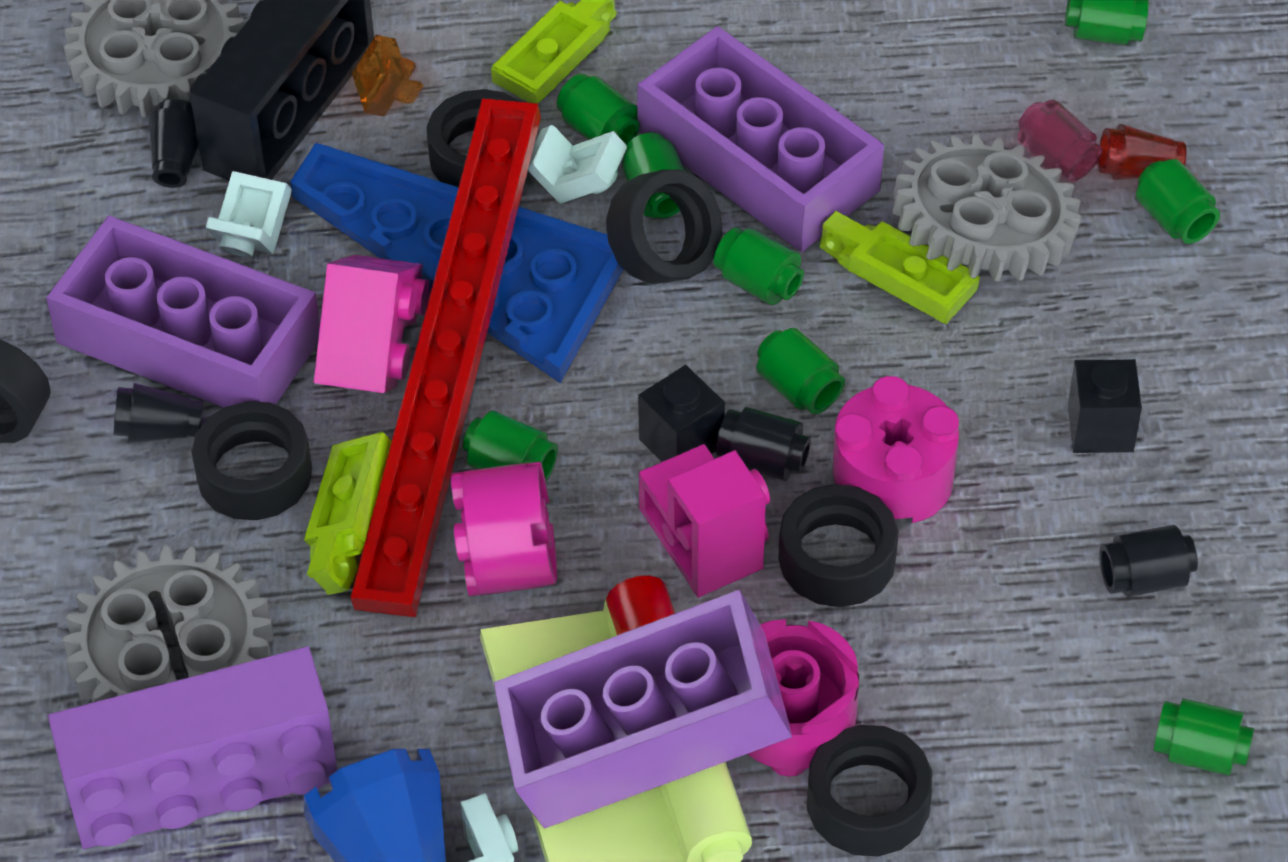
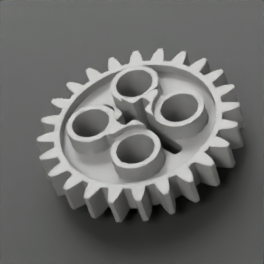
(146, 48)
(986, 207)
(225, 620)

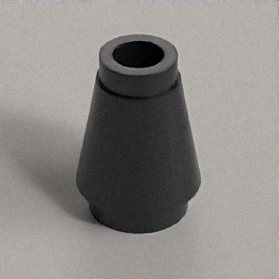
(172, 142)
(154, 414)

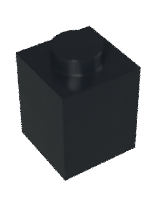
(1104, 406)
(679, 415)

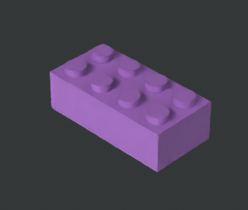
(760, 137)
(183, 316)
(641, 709)
(194, 747)

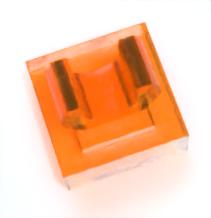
(384, 77)

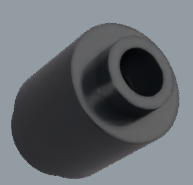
(764, 442)
(1148, 561)

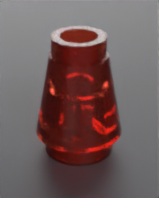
(1131, 150)

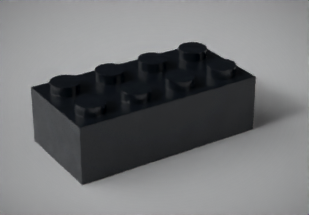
(276, 82)

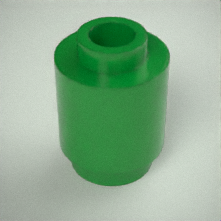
(1107, 20)
(597, 108)
(649, 154)
(1177, 201)
(759, 265)
(799, 370)
(506, 441)
(1203, 736)

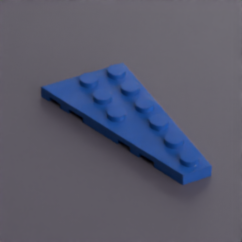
(552, 270)

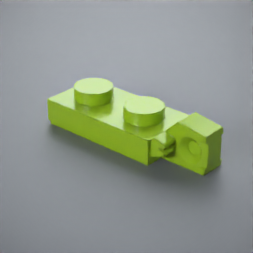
(553, 48)
(889, 262)
(345, 510)

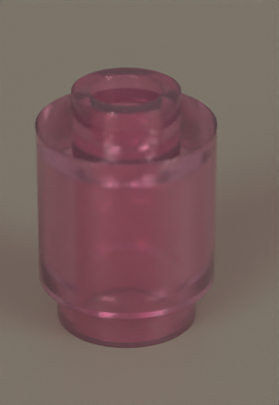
(1060, 138)

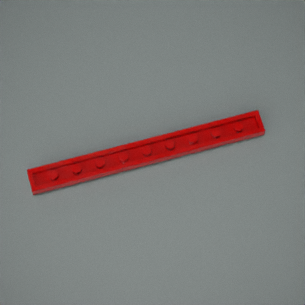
(446, 361)

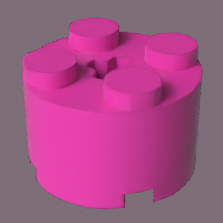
(898, 447)
(504, 529)
(817, 688)

